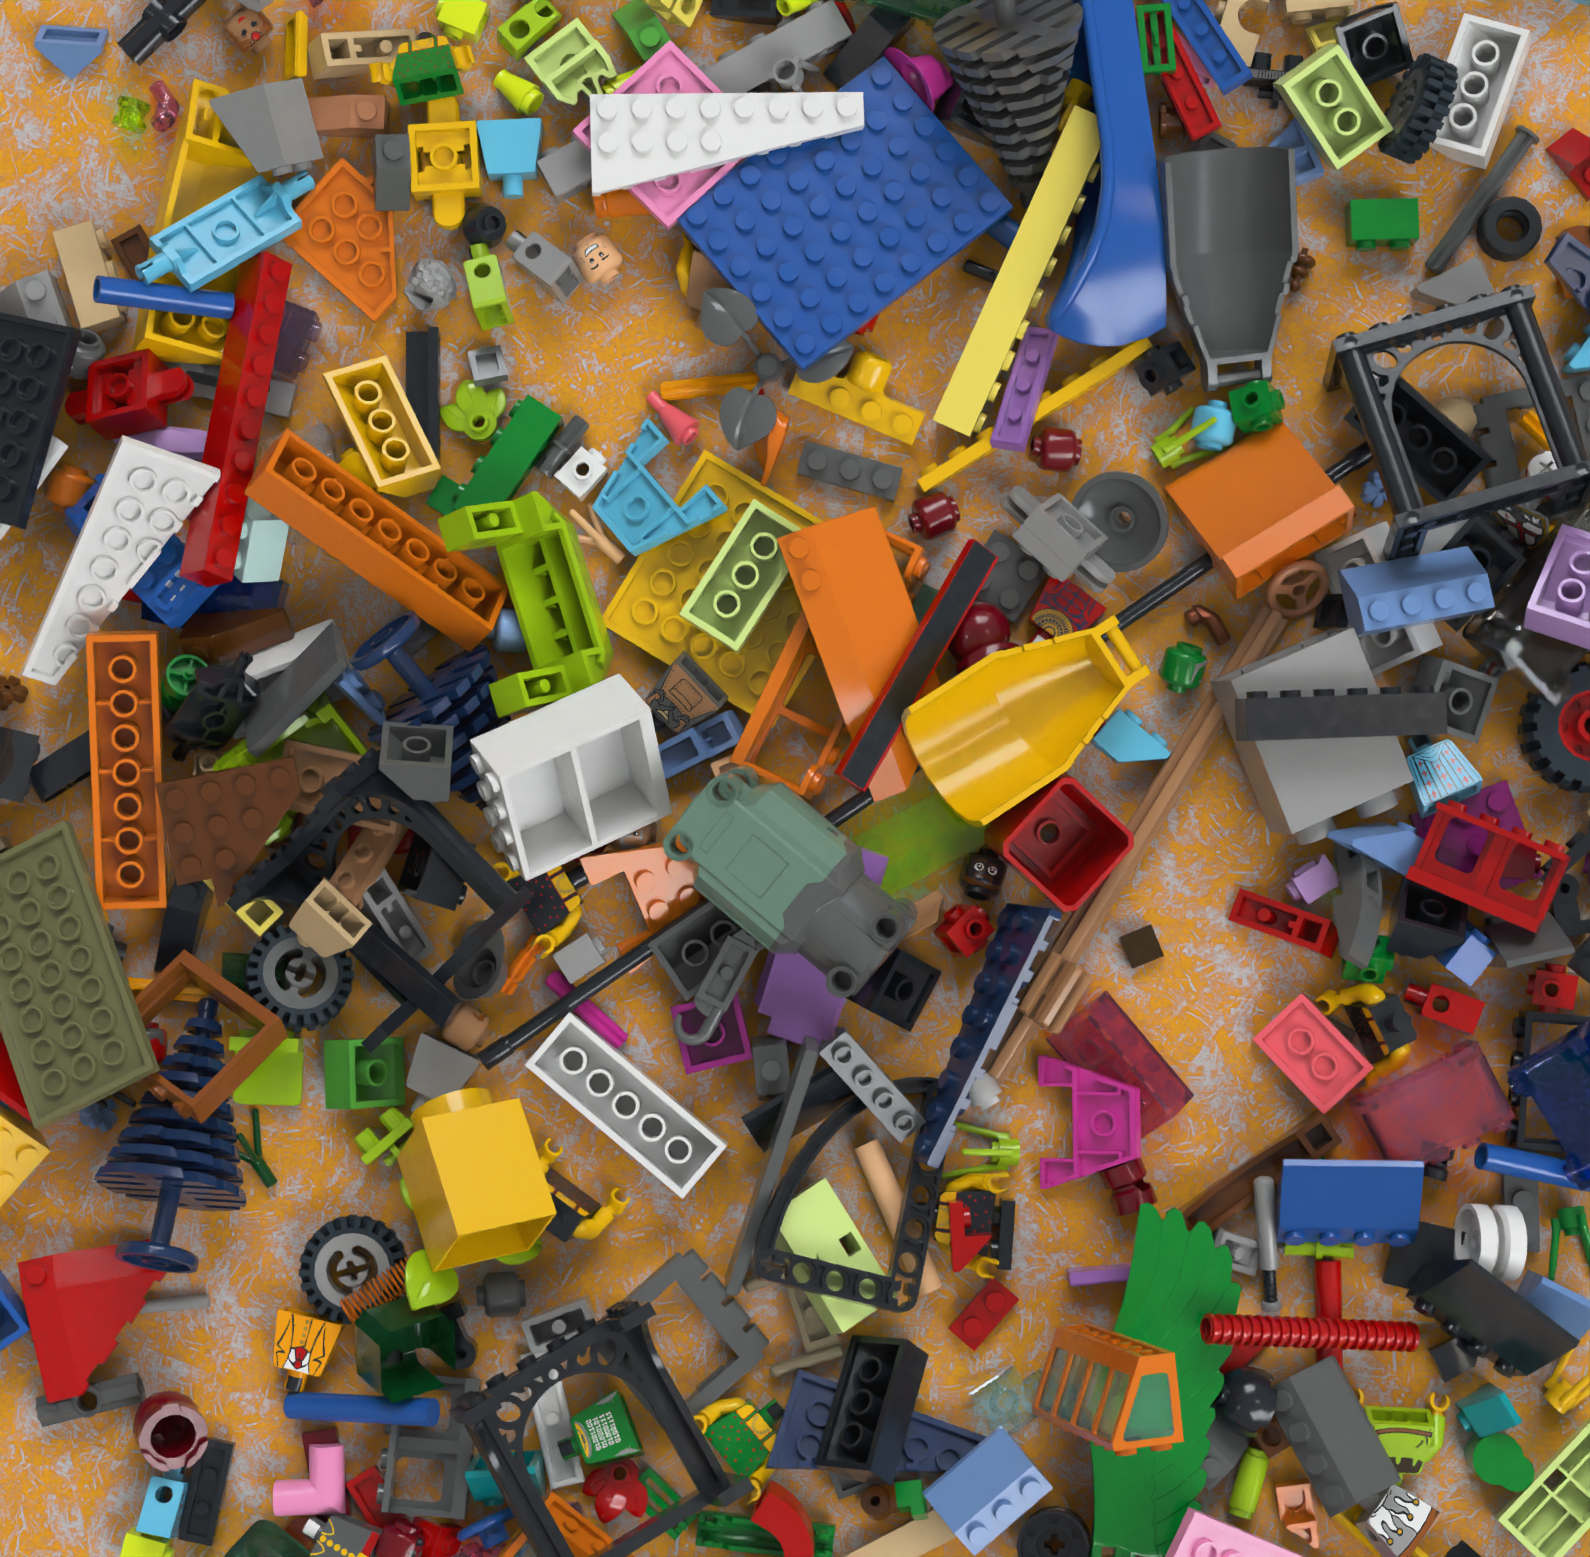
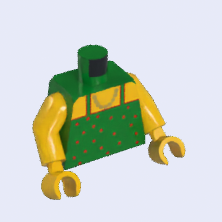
(424, 69)
(742, 1436)

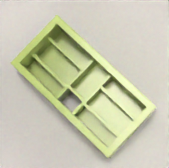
(813, 1230)
(1554, 1519)

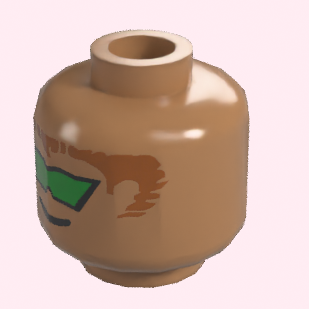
(467, 1028)

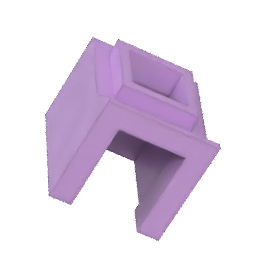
(1312, 880)

